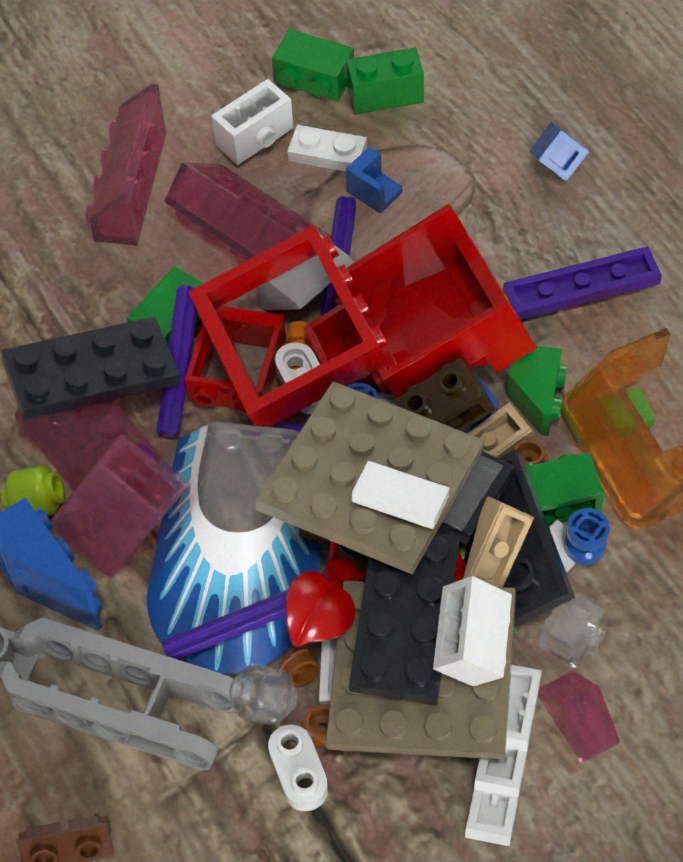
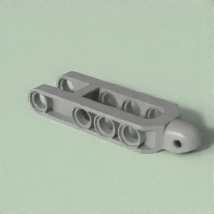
(122, 661)

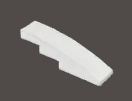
(500, 780)

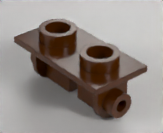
(83, 841)

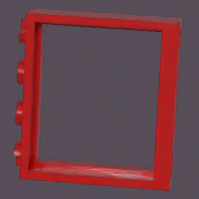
(312, 385)

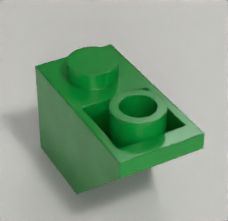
(534, 386)

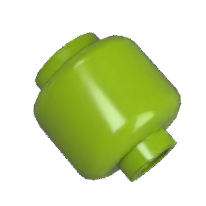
(36, 484)

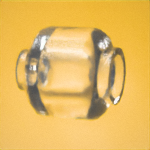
(264, 694)

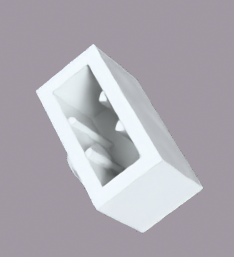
(252, 121)
(472, 631)

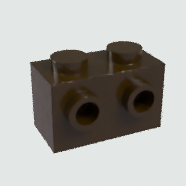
(449, 396)

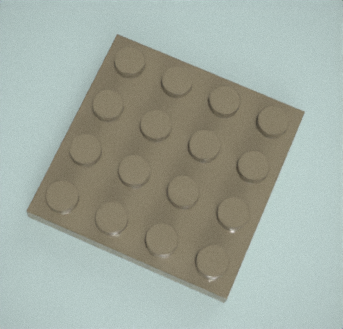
(329, 454)
(463, 723)

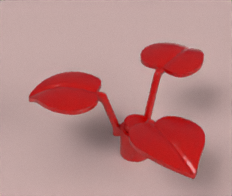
(318, 604)

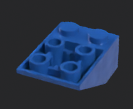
(43, 566)

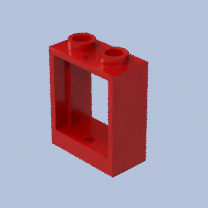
(246, 328)

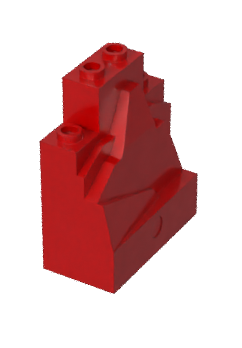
(430, 303)

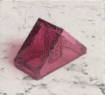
(580, 714)

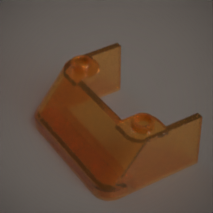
(627, 458)

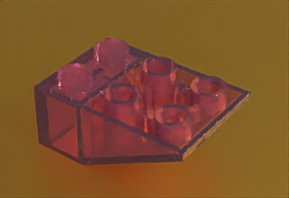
(118, 503)

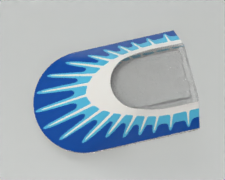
(222, 551)

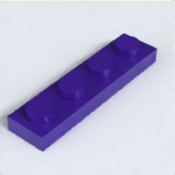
(583, 283)

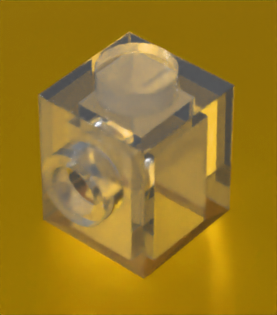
(573, 629)

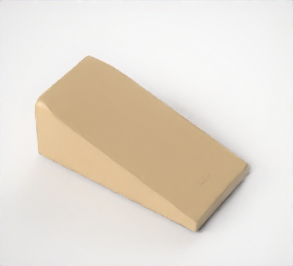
(502, 431)
(496, 542)

